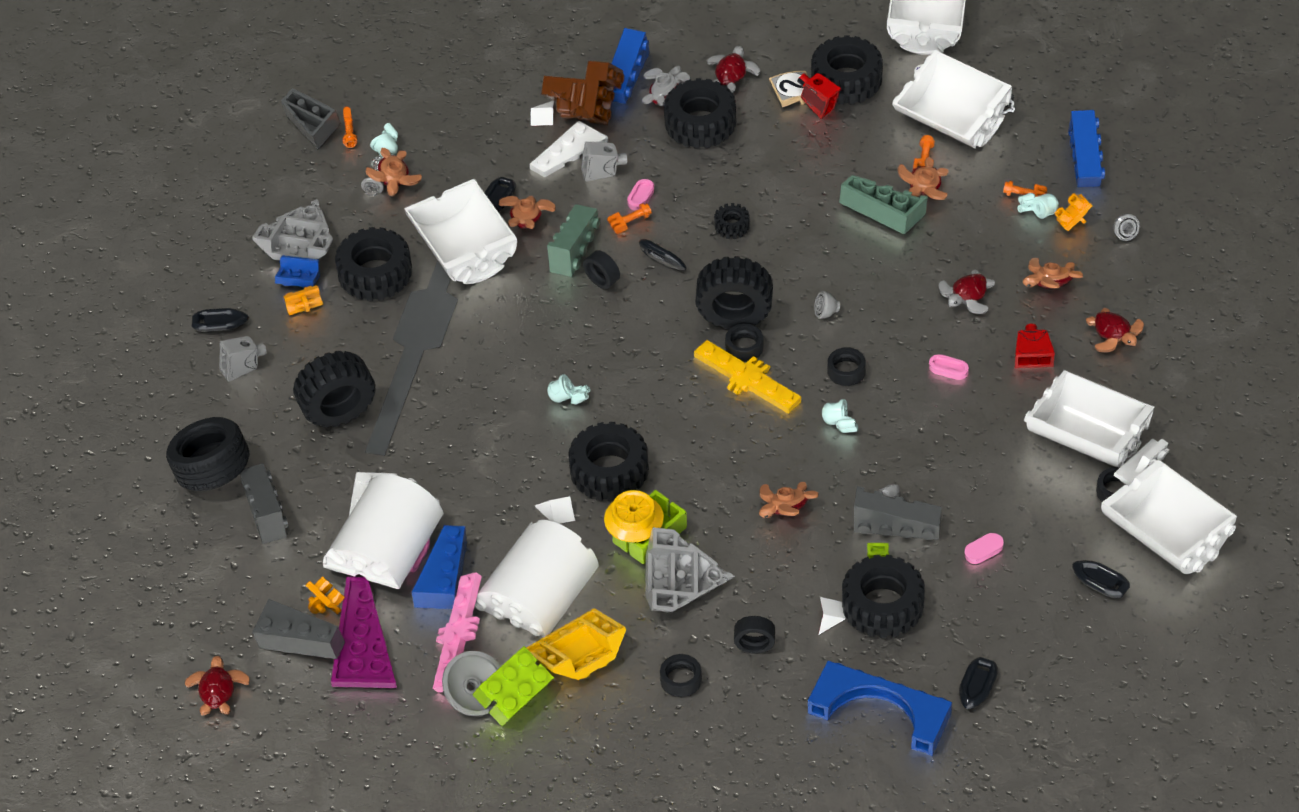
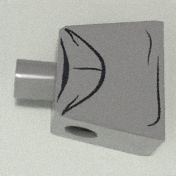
(601, 160)
(239, 356)

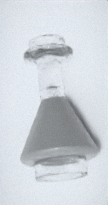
(369, 185)

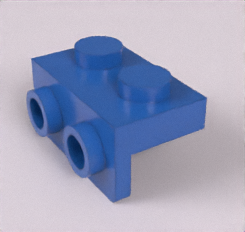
(297, 271)

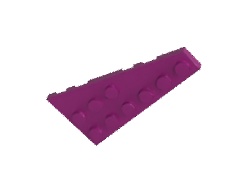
(364, 653)

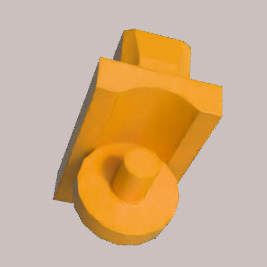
(1074, 212)
(302, 300)
(331, 600)

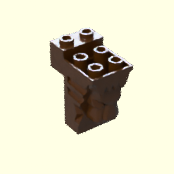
(588, 97)

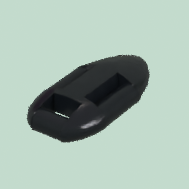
(496, 191)
(661, 255)
(218, 319)
(1101, 578)
(977, 682)

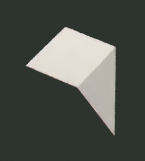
(542, 114)
(557, 510)
(832, 614)

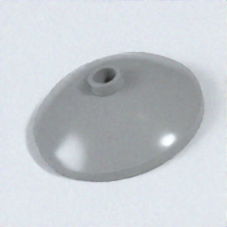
(465, 669)

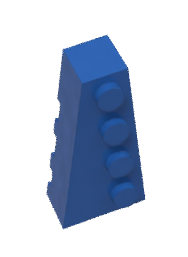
(630, 57)
(1085, 148)
(442, 571)

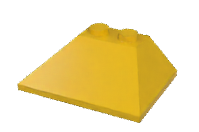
(580, 645)

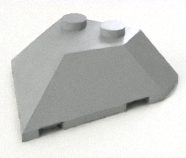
(296, 234)
(678, 571)

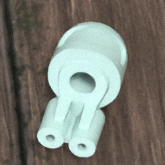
(386, 140)
(1041, 205)
(564, 389)
(837, 415)

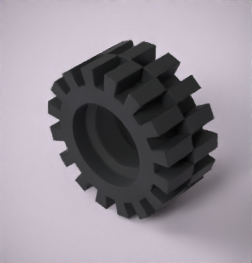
(728, 213)

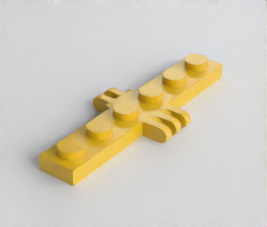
(747, 376)

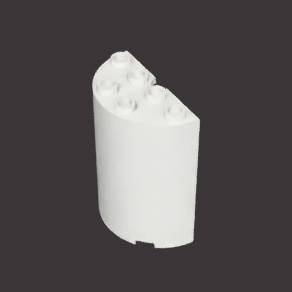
(925, 24)
(955, 99)
(464, 232)
(1090, 419)
(1171, 517)
(385, 531)
(538, 578)

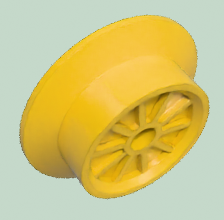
(633, 516)

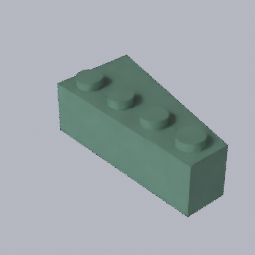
(883, 203)
(572, 240)

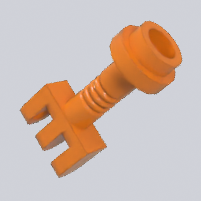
(350, 139)
(927, 143)
(1010, 188)
(618, 222)

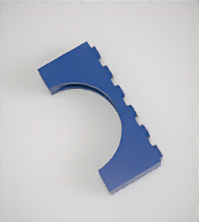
(843, 684)

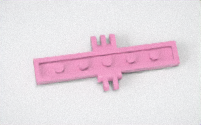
(460, 625)

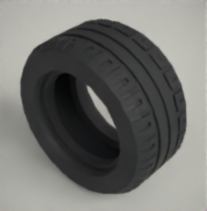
(207, 454)

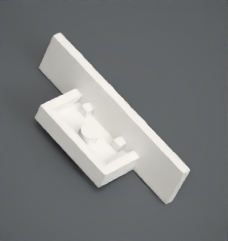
(1141, 460)

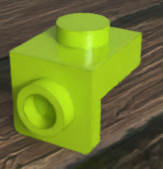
(876, 549)

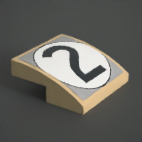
(787, 88)

